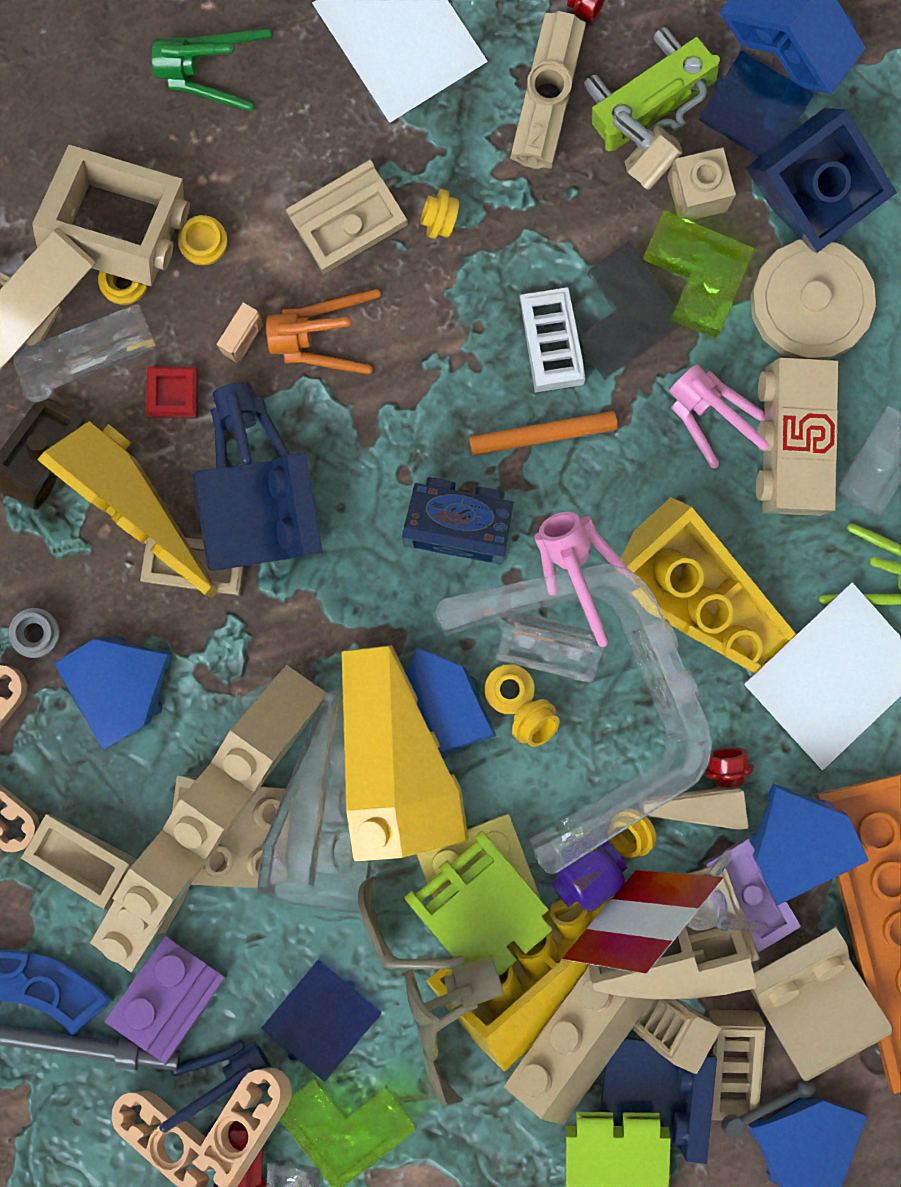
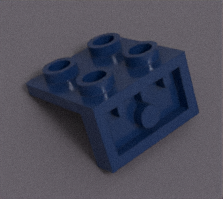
(257, 512)
(646, 1082)

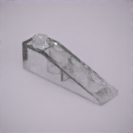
(309, 841)

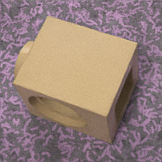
(701, 184)

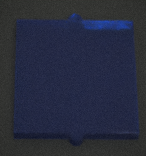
(755, 105)
(321, 1020)

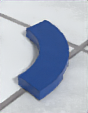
(50, 988)

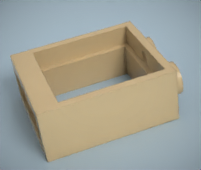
(112, 255)

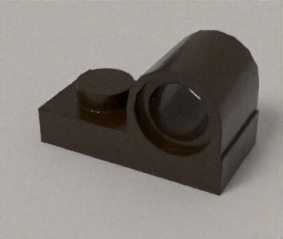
(20, 471)

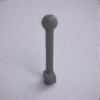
(734, 1125)

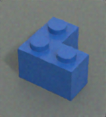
(808, 37)

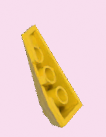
(114, 481)
(394, 775)
(531, 988)

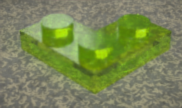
(710, 264)
(343, 1143)

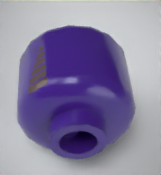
(591, 878)

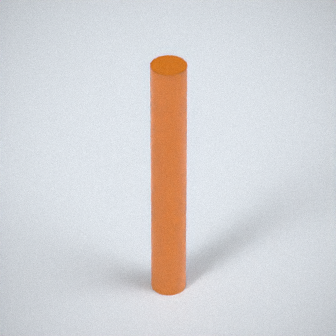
(543, 433)

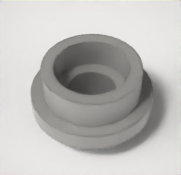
(19, 632)

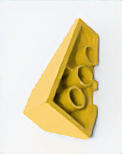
(704, 587)

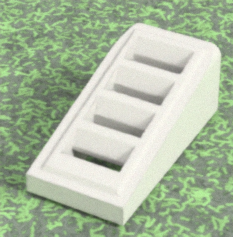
(554, 378)

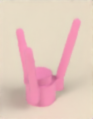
(700, 392)
(566, 542)

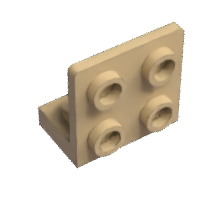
(240, 851)
(819, 1005)

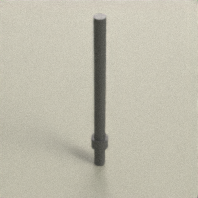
(124, 1053)

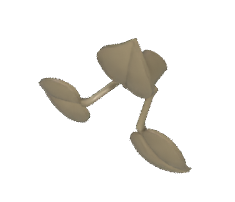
(466, 987)

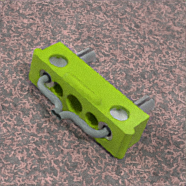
(656, 91)

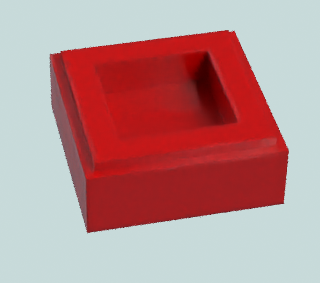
(172, 392)

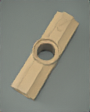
(555, 65)

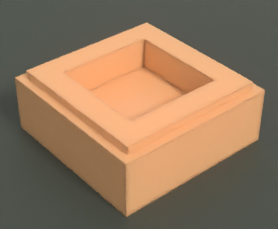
(240, 333)

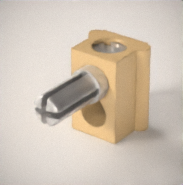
(654, 151)

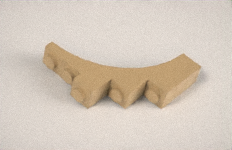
(205, 816)

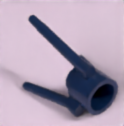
(237, 410)
(241, 1062)

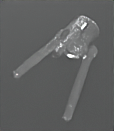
(714, 909)

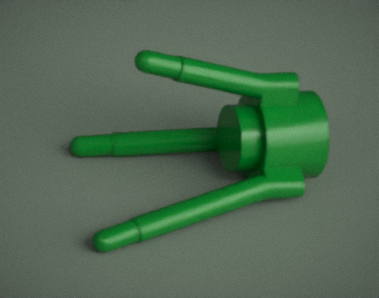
(178, 58)

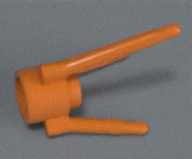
(292, 331)

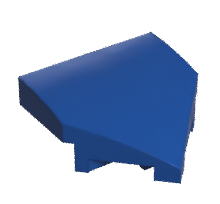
(115, 685)
(448, 702)
(803, 844)
(809, 1142)

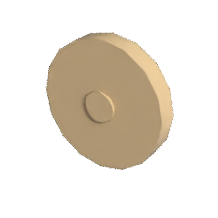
(813, 301)

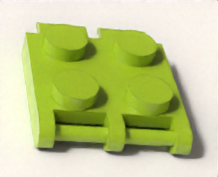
(482, 907)
(617, 1155)

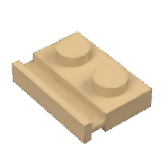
(347, 217)

